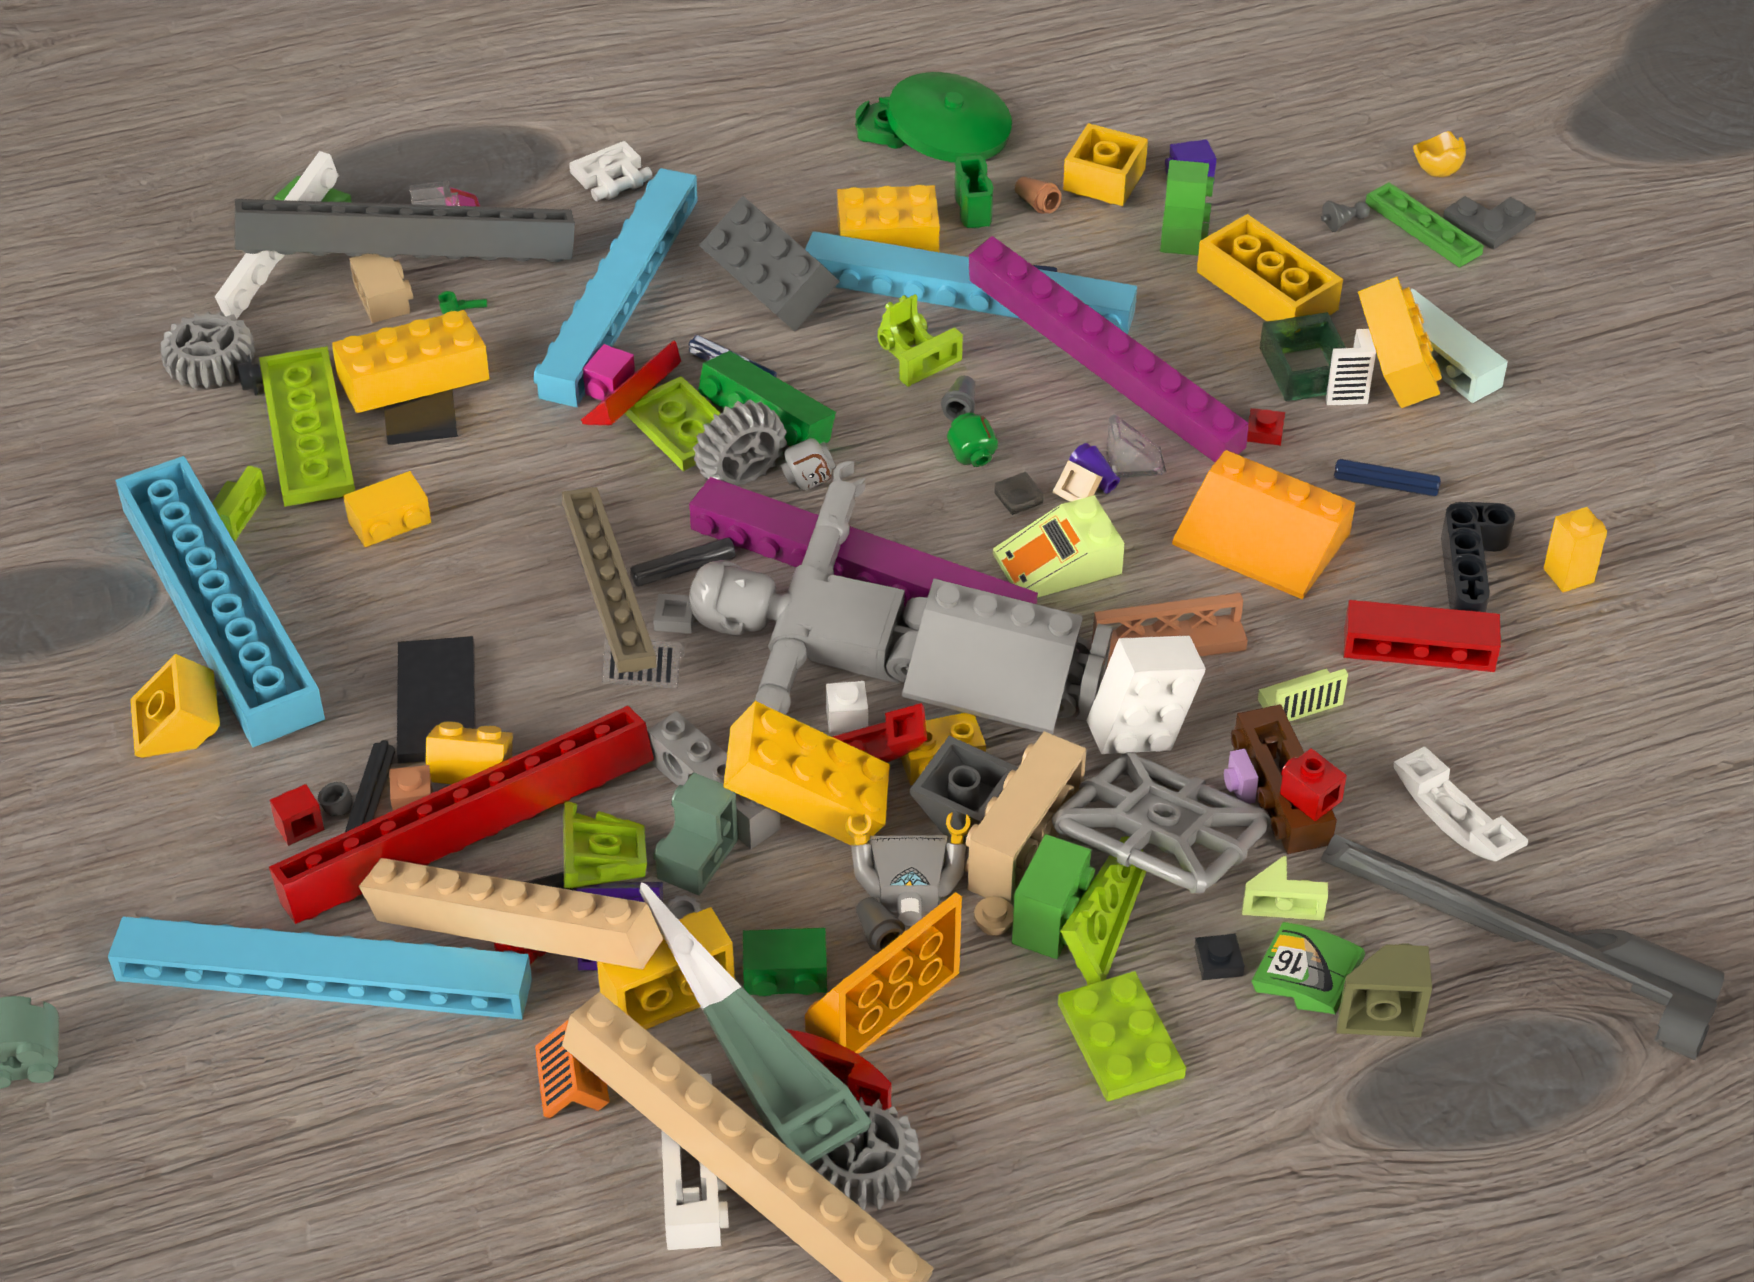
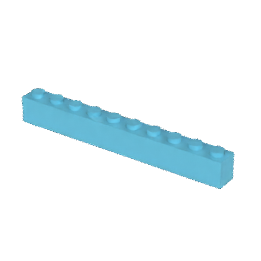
(945, 278)
(617, 285)
(321, 967)

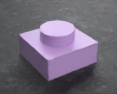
(1241, 776)

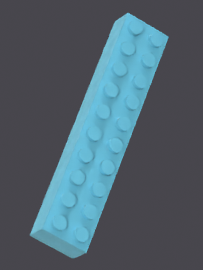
(220, 602)

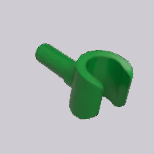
(449, 302)

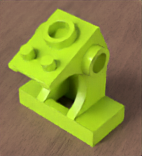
(904, 327)

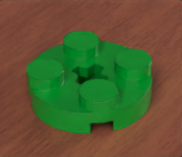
(873, 124)

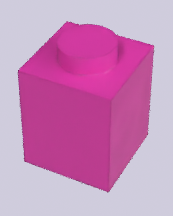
(607, 371)

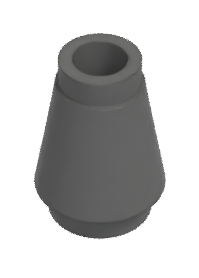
(959, 398)
(878, 923)

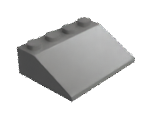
(992, 656)

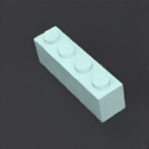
(1461, 357)

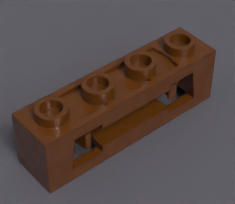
(1262, 735)

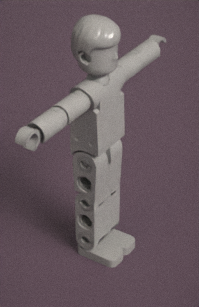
(843, 618)

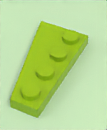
(1101, 917)

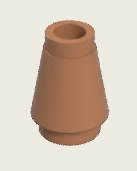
(1039, 194)

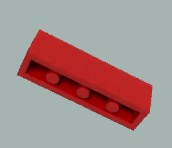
(1422, 635)

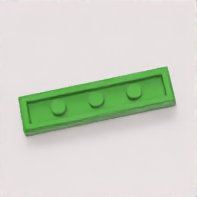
(1424, 224)

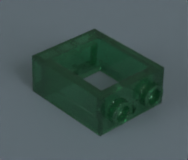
(1280, 338)

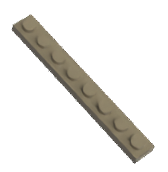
(608, 581)

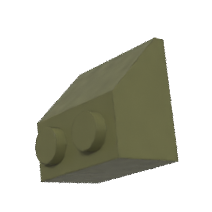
(1387, 993)

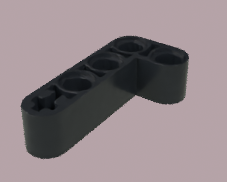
(1465, 535)

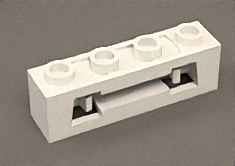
(697, 1221)

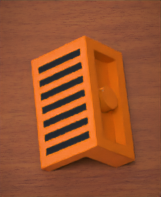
(565, 1077)

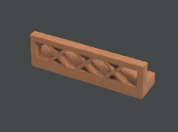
(1208, 632)

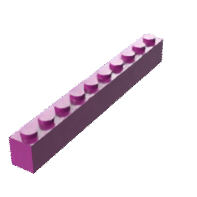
(1107, 351)
(785, 532)

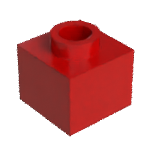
(297, 814)

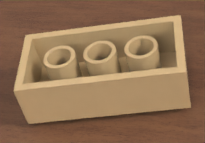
(1022, 816)

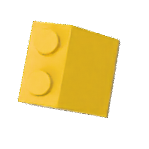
(175, 709)

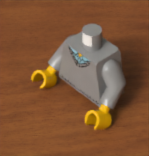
(908, 871)

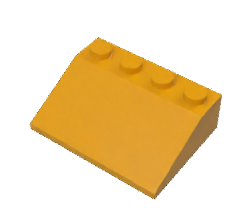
(1265, 524)
(891, 981)

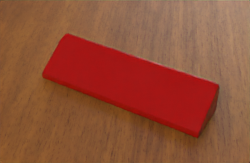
(635, 387)

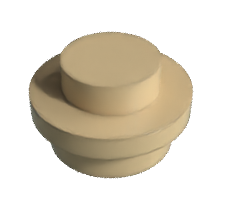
(994, 915)

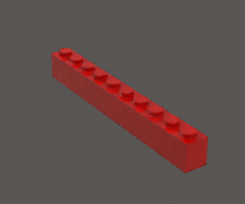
(464, 812)

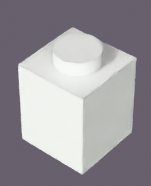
(846, 707)

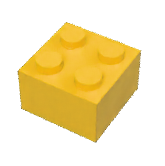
(1105, 164)

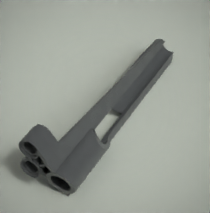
(1655, 972)

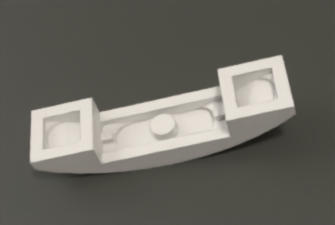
(1453, 811)

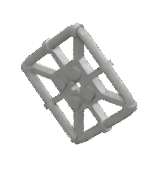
(1163, 819)

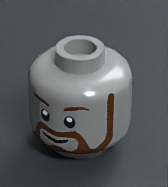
(808, 464)

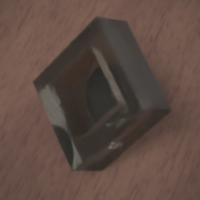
(1019, 493)

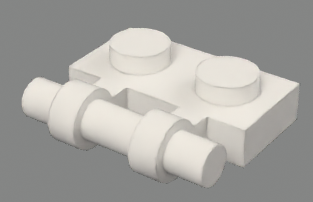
(604, 165)

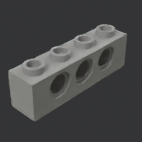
(684, 749)

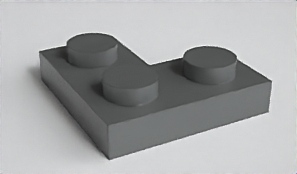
(1486, 225)

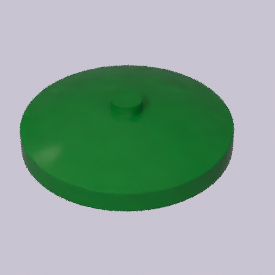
(948, 116)

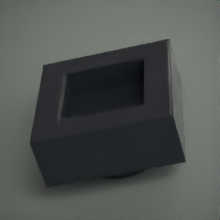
(1219, 956)

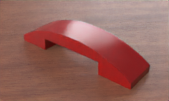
(891, 739)
(849, 1067)

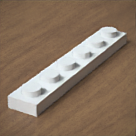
(255, 268)

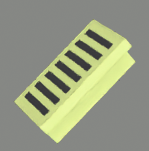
(1306, 693)

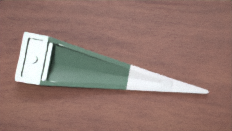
(786, 1083)

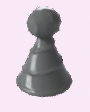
(1337, 215)

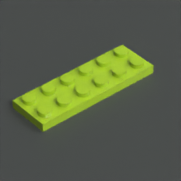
(306, 426)

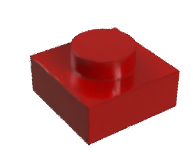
(1265, 426)

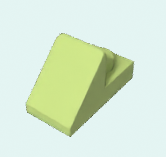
(1275, 896)

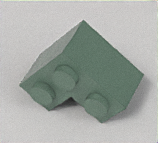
(701, 834)

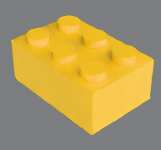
(890, 215)
(1401, 341)
(660, 988)

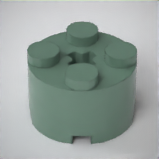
(27, 1040)

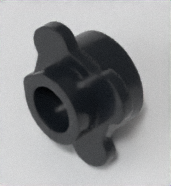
(249, 375)

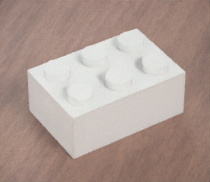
(1145, 694)

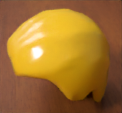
(1441, 154)

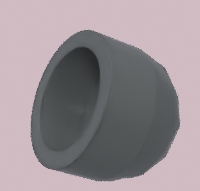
(330, 799)

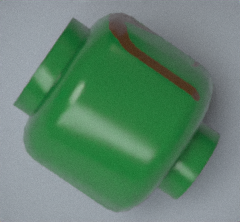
(972, 439)

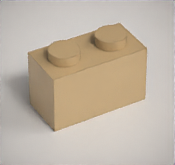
(381, 286)

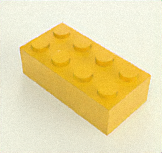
(1267, 272)
(410, 361)
(805, 773)

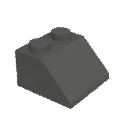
(959, 782)

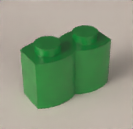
(973, 191)

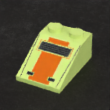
(1063, 549)

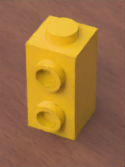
(1575, 549)

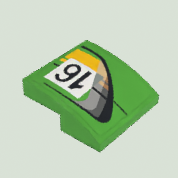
(1307, 967)

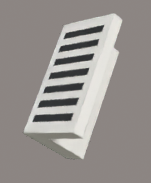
(1352, 371)

